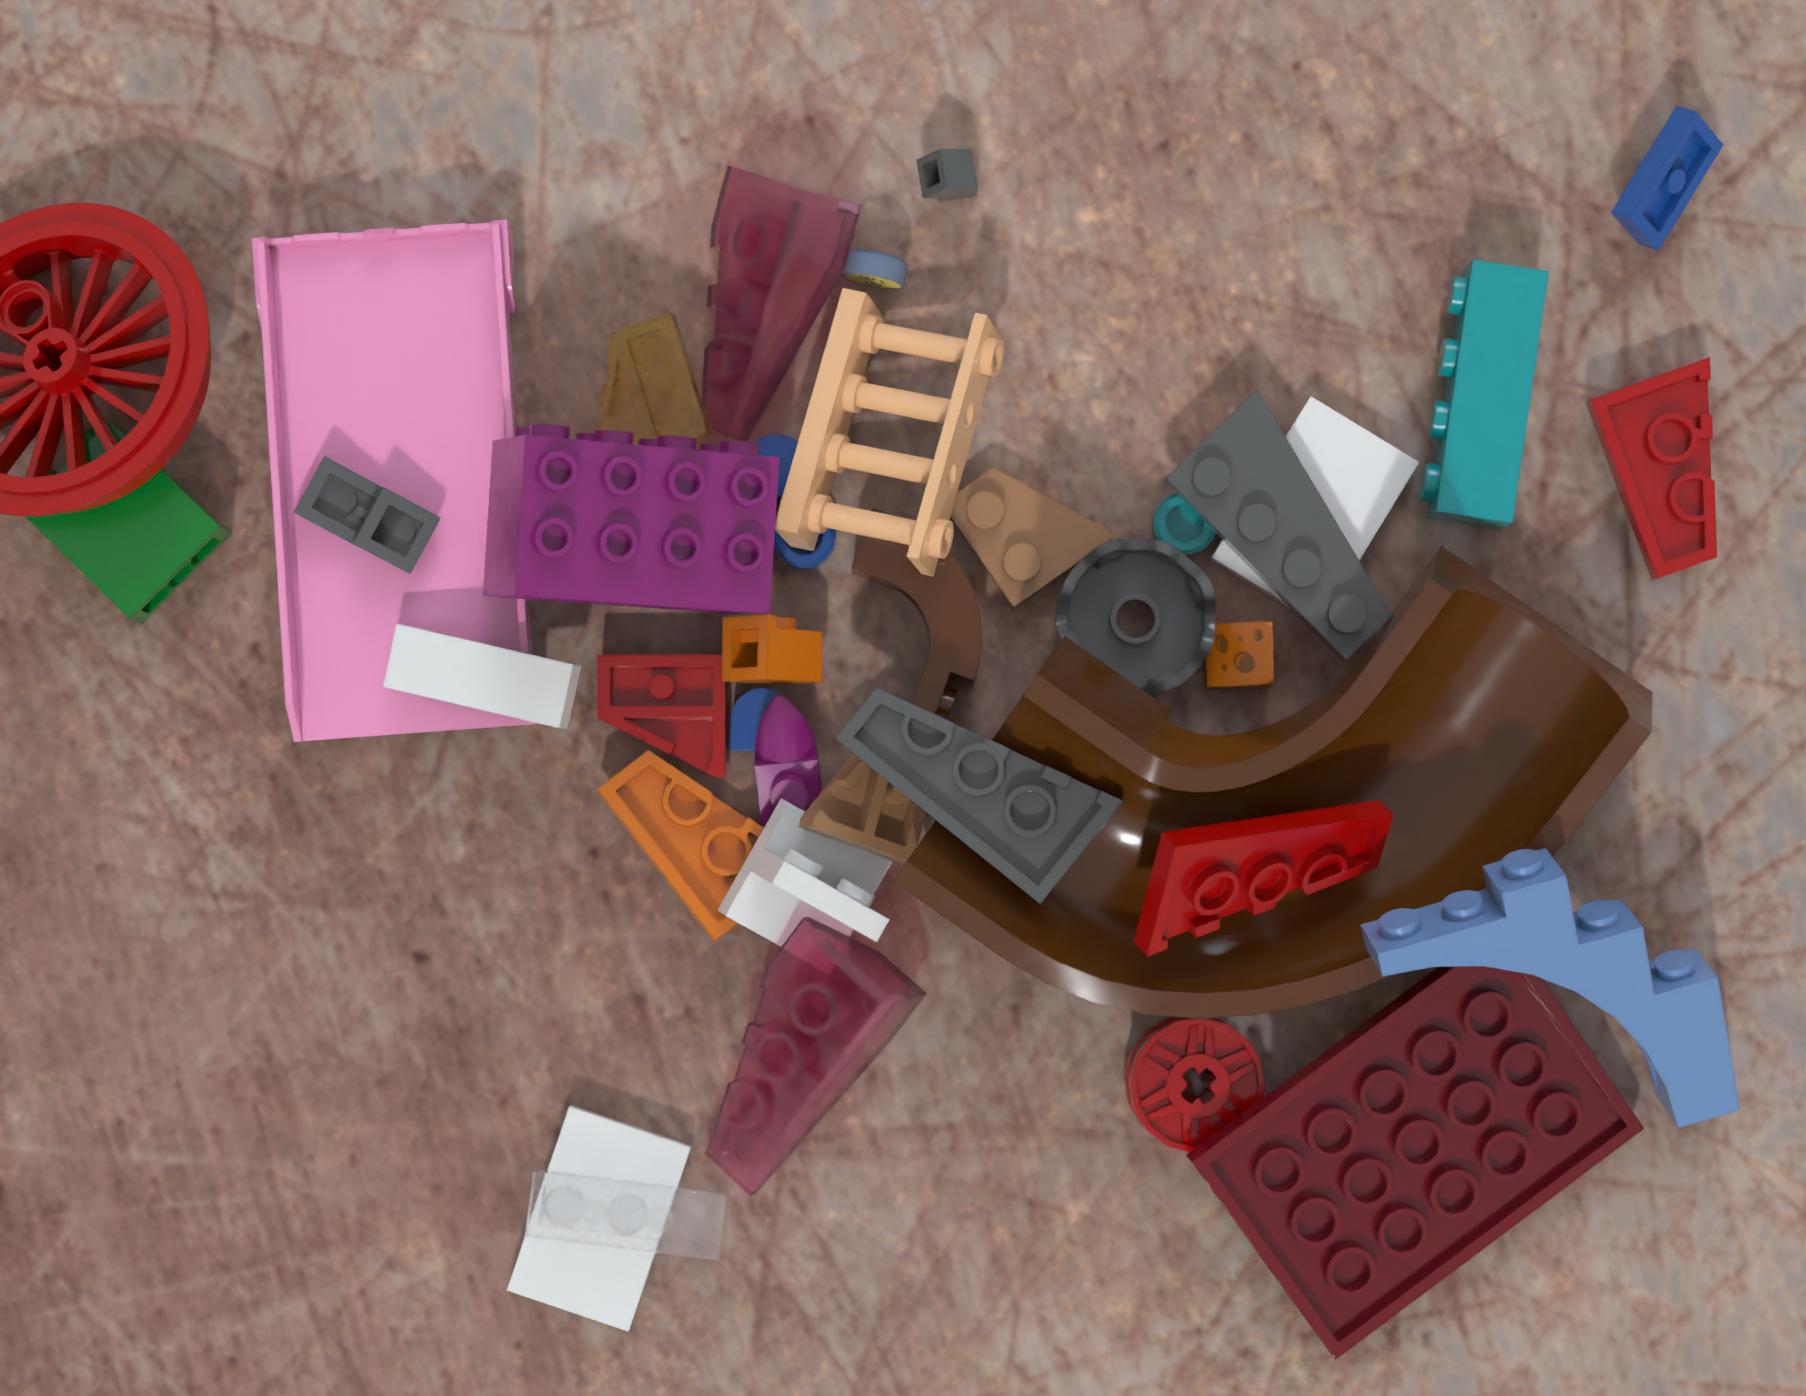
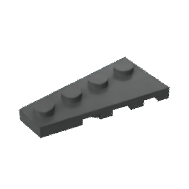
(1275, 520)
(993, 799)

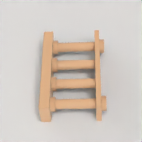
(844, 390)

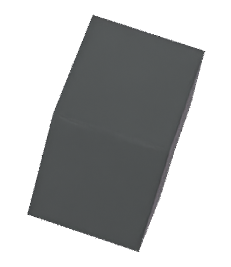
(947, 174)

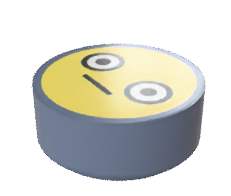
(875, 269)

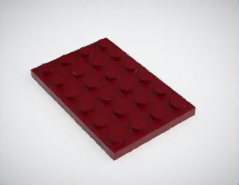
(1414, 1145)

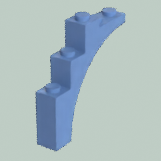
(1600, 952)

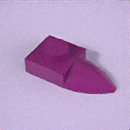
(785, 759)

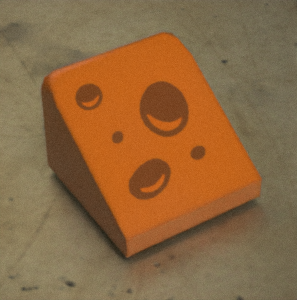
(1241, 656)

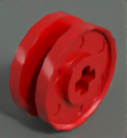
(1156, 1081)

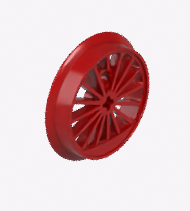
(76, 354)

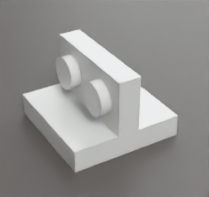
(802, 876)

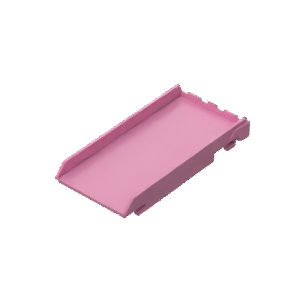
(403, 371)

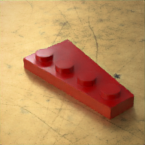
(1253, 865)

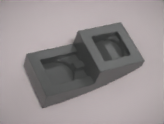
(367, 515)

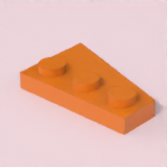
(684, 833)

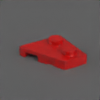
(668, 703)

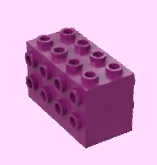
(631, 521)

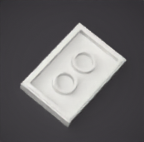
(1351, 471)
(593, 1278)

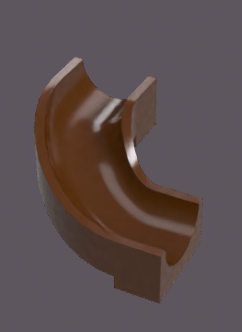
(1457, 718)

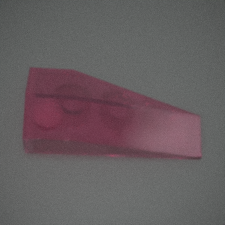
(775, 271)
(815, 1031)

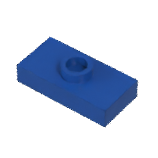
(1667, 178)

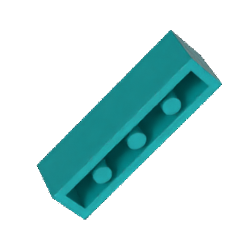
(1485, 394)

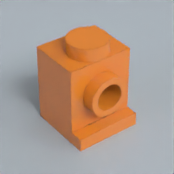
(770, 651)

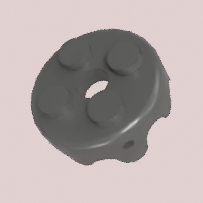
(1163, 581)

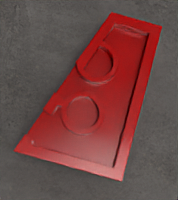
(1661, 463)

